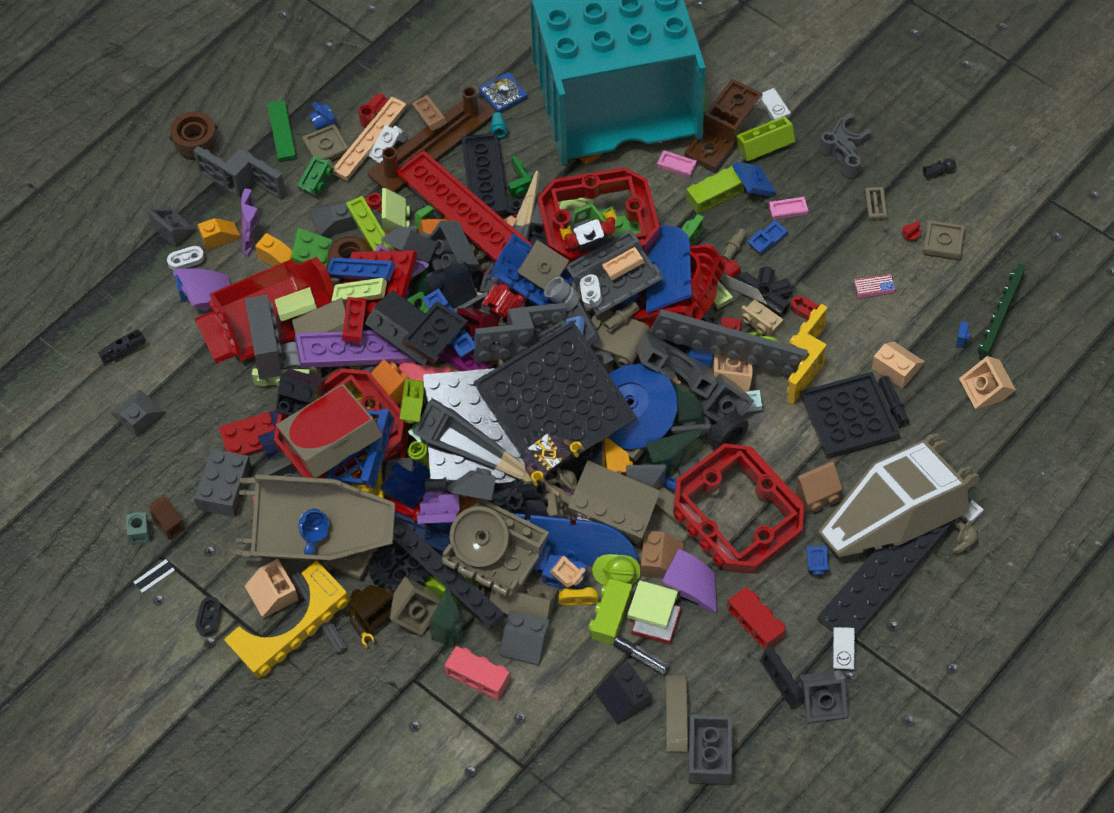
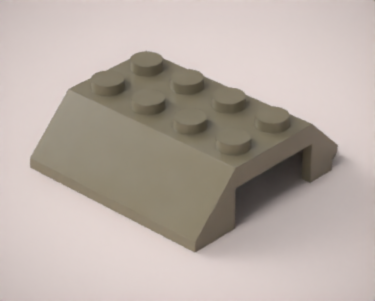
(518, 561)

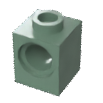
(140, 534)

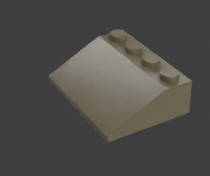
(613, 501)

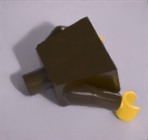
(370, 609)

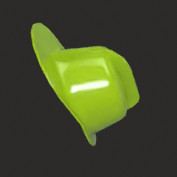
(616, 567)

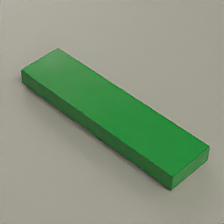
(281, 131)

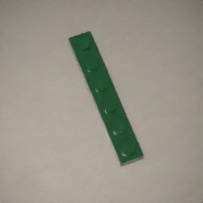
(1003, 305)

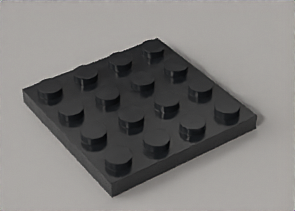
(849, 414)

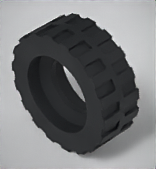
(728, 430)

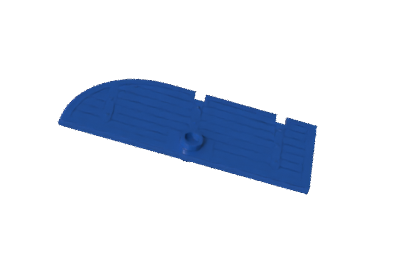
(671, 259)
(582, 541)

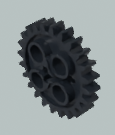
(399, 567)

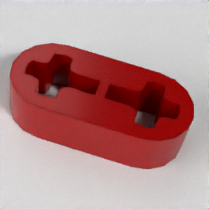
(805, 310)

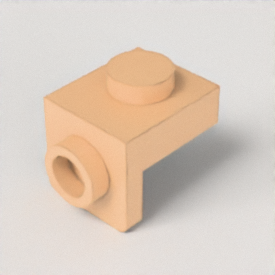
(567, 572)

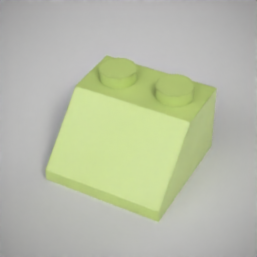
(394, 211)

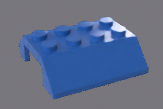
(506, 270)

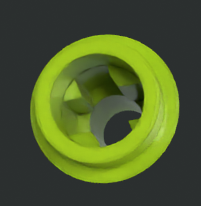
(419, 452)

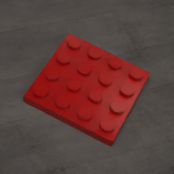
(401, 275)

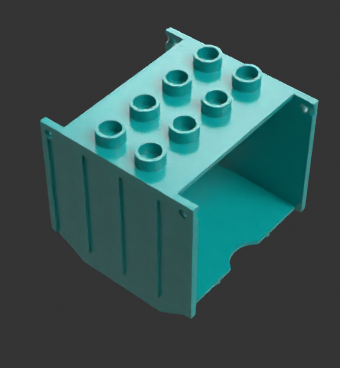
(617, 72)

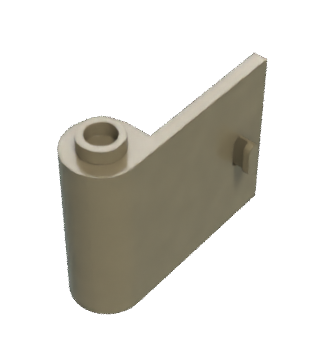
(621, 340)

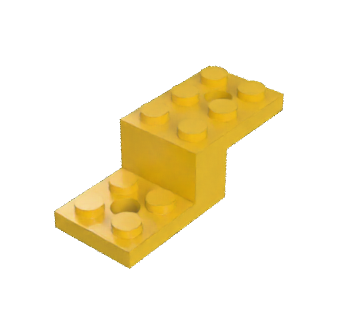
(816, 352)

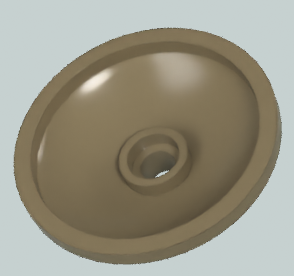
(467, 540)

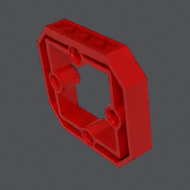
(639, 206)
(371, 394)
(761, 473)

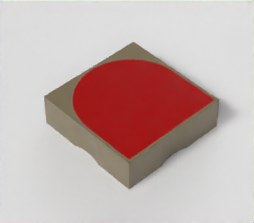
(329, 430)

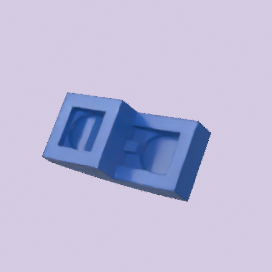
(768, 237)

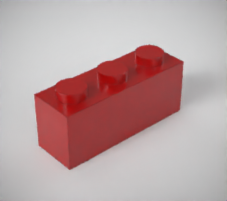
(756, 618)

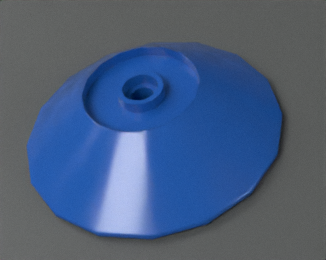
(653, 405)

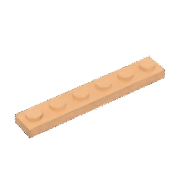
(362, 146)

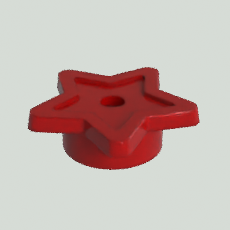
(374, 197)

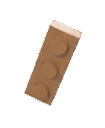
(429, 113)

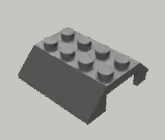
(625, 285)

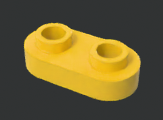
(579, 597)

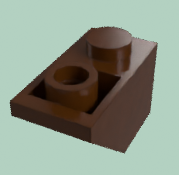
(166, 517)

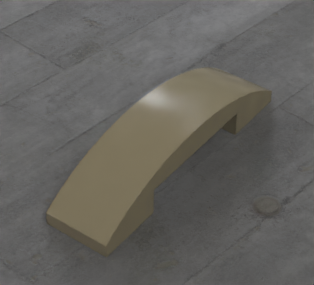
(676, 714)

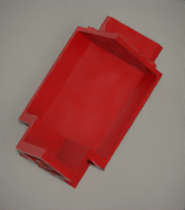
(227, 325)

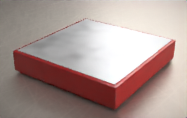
(657, 633)

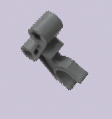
(842, 145)

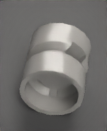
(561, 292)
(290, 356)

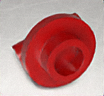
(911, 231)

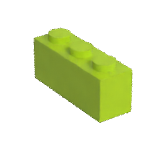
(765, 138)
(714, 190)
(412, 400)
(610, 611)

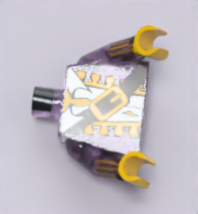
(547, 454)

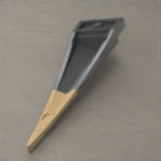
(522, 225)
(453, 432)

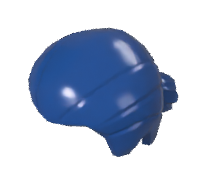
(313, 528)

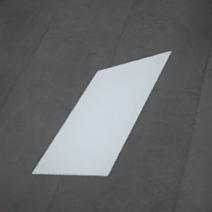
(742, 288)

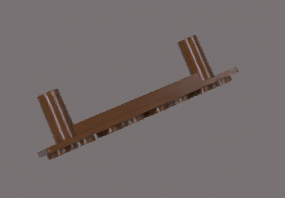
(461, 121)

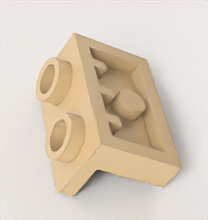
(761, 318)

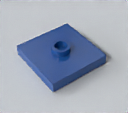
(754, 179)

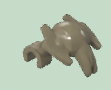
(564, 478)
(966, 537)

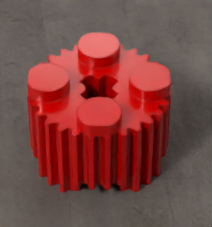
(501, 299)

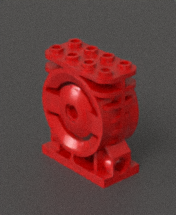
(705, 273)

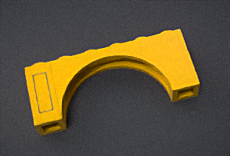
(264, 652)

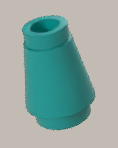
(498, 125)

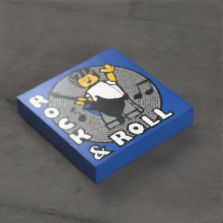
(503, 92)

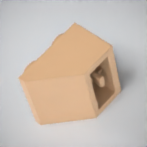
(271, 589)

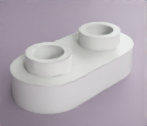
(185, 257)
(590, 290)

